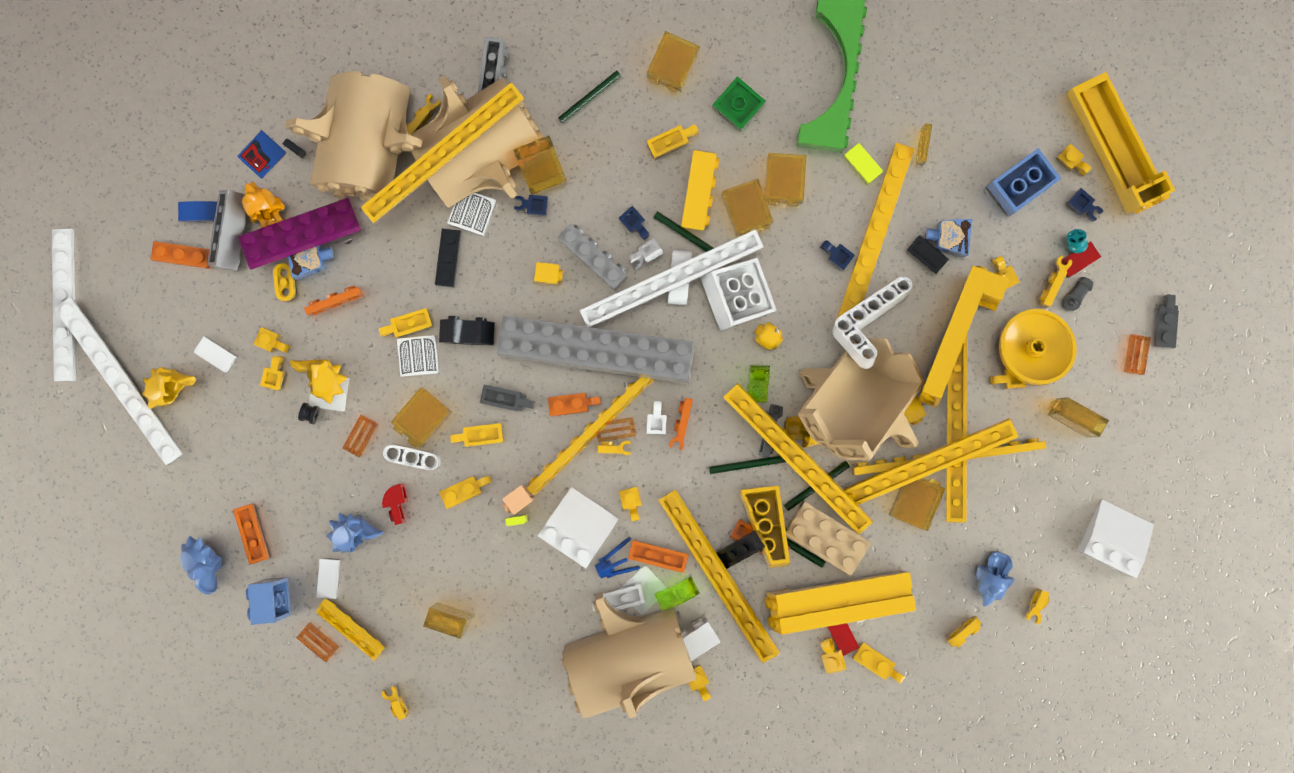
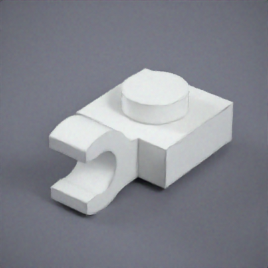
(647, 252)
(656, 422)

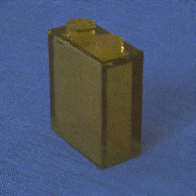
(672, 62)
(540, 165)
(785, 179)
(747, 208)
(1077, 417)
(420, 418)
(918, 502)
(448, 620)

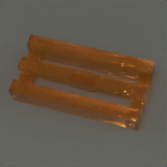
(1127, 368)
(367, 421)
(632, 434)
(334, 646)

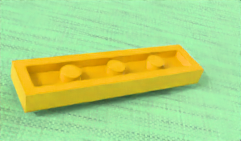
(351, 630)

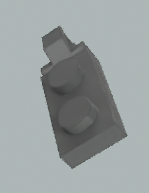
(1167, 323)
(505, 398)
(775, 412)

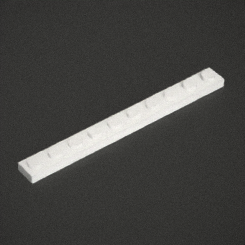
(671, 278)
(118, 381)

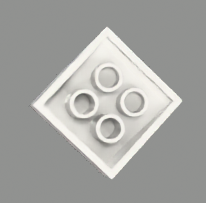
(738, 294)
(578, 527)
(1117, 539)

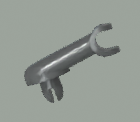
(1075, 297)

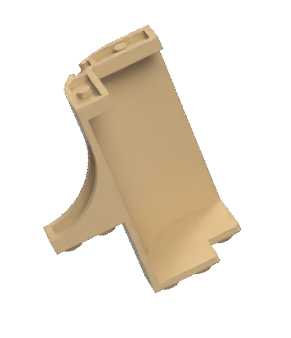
(358, 134)
(489, 157)
(862, 407)
(627, 661)

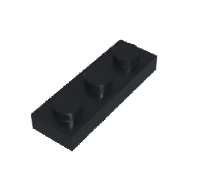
(448, 258)
(740, 549)

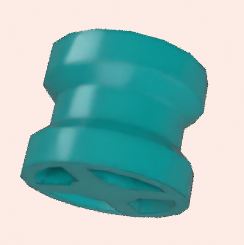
(1077, 241)

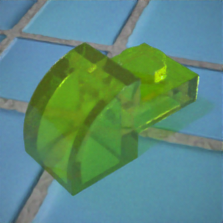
(758, 382)
(677, 593)

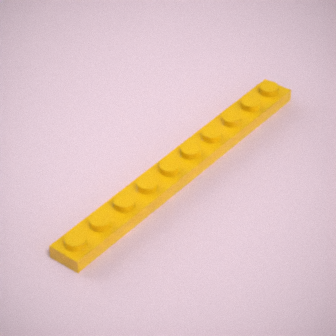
(442, 152)
(877, 227)
(956, 429)
(578, 443)
(1013, 447)
(798, 458)
(932, 461)
(719, 576)

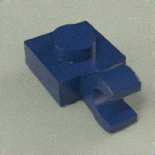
(633, 221)
(839, 255)

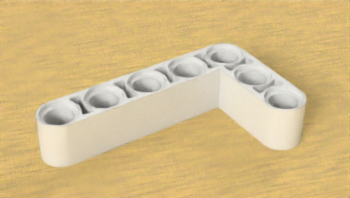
(867, 316)

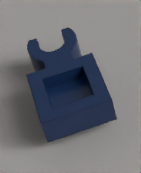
(1082, 203)
(535, 205)

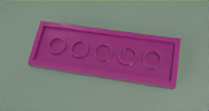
(299, 233)

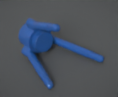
(605, 568)

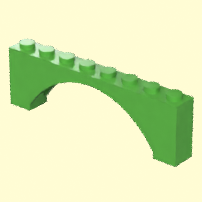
(830, 128)

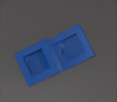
(196, 211)

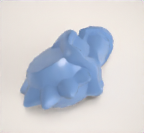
(349, 532)
(200, 564)
(994, 578)

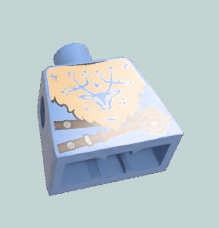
(952, 236)
(309, 262)

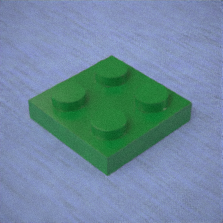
(739, 103)

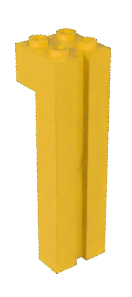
(1119, 145)
(980, 289)
(839, 602)

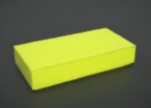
(863, 163)
(516, 520)

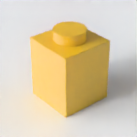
(548, 274)

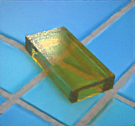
(923, 145)

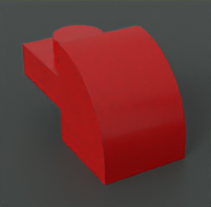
(394, 498)

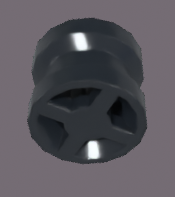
(308, 413)

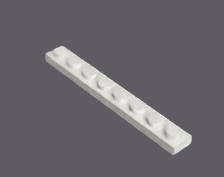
(63, 288)

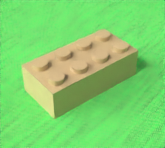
(827, 538)

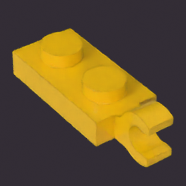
(423, 115)
(671, 140)
(1055, 281)
(407, 323)
(479, 435)
(463, 490)
(877, 662)

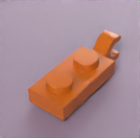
(571, 404)
(681, 425)

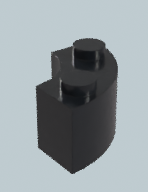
(466, 331)

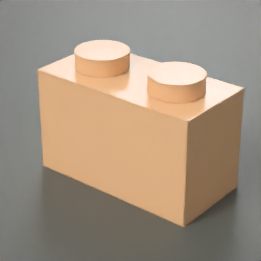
(518, 499)

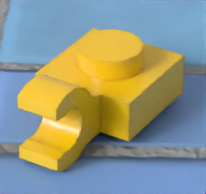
(1071, 158)
(1009, 272)
(269, 340)
(272, 376)
(1009, 380)
(607, 447)
(630, 500)
(1039, 601)
(832, 659)
(700, 683)
(397, 705)

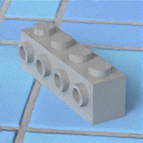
(492, 62)
(227, 226)
(592, 257)

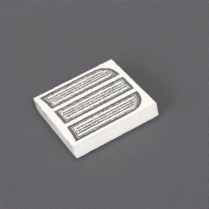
(472, 213)
(418, 356)

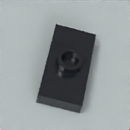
(928, 254)

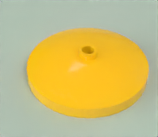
(1051, 339)

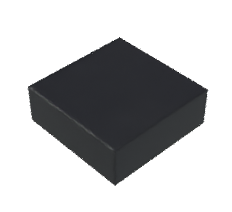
(294, 148)

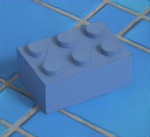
(1024, 182)
(268, 600)

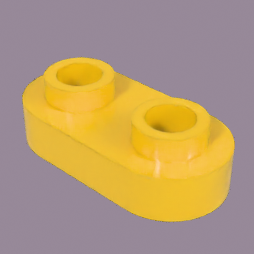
(282, 283)
(958, 637)

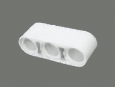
(680, 294)
(402, 457)

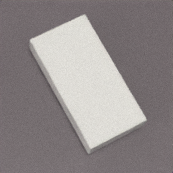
(215, 354)
(328, 578)

